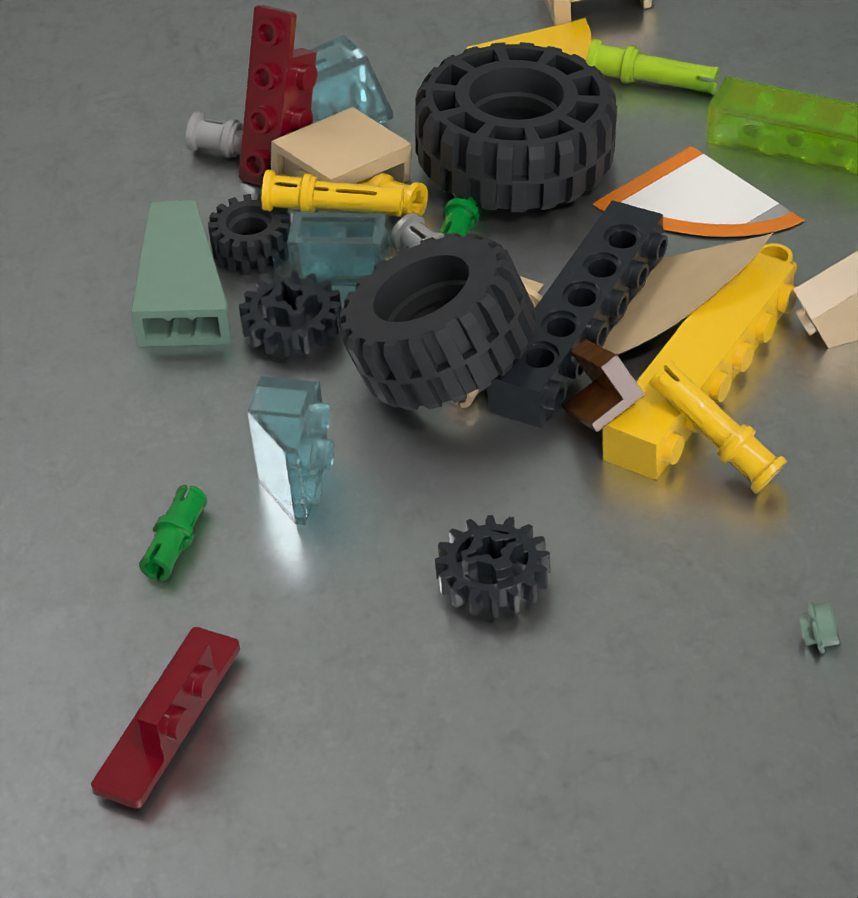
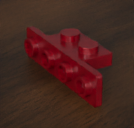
(277, 89)
(165, 717)

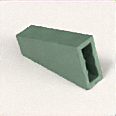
(177, 282)

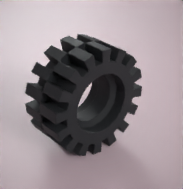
(238, 250)

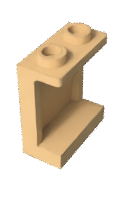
(342, 150)

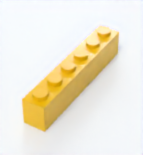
(710, 351)

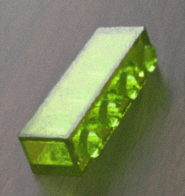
(785, 124)

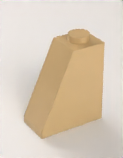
(831, 303)

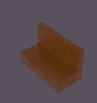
(608, 393)

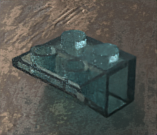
(346, 82)
(338, 245)
(291, 442)

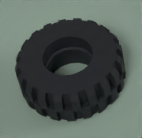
(515, 126)

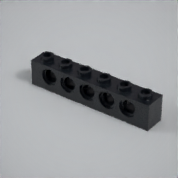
(578, 307)

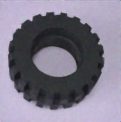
(437, 321)

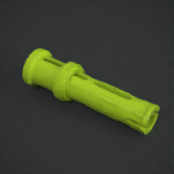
(632, 65)

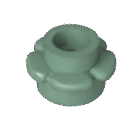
(819, 625)

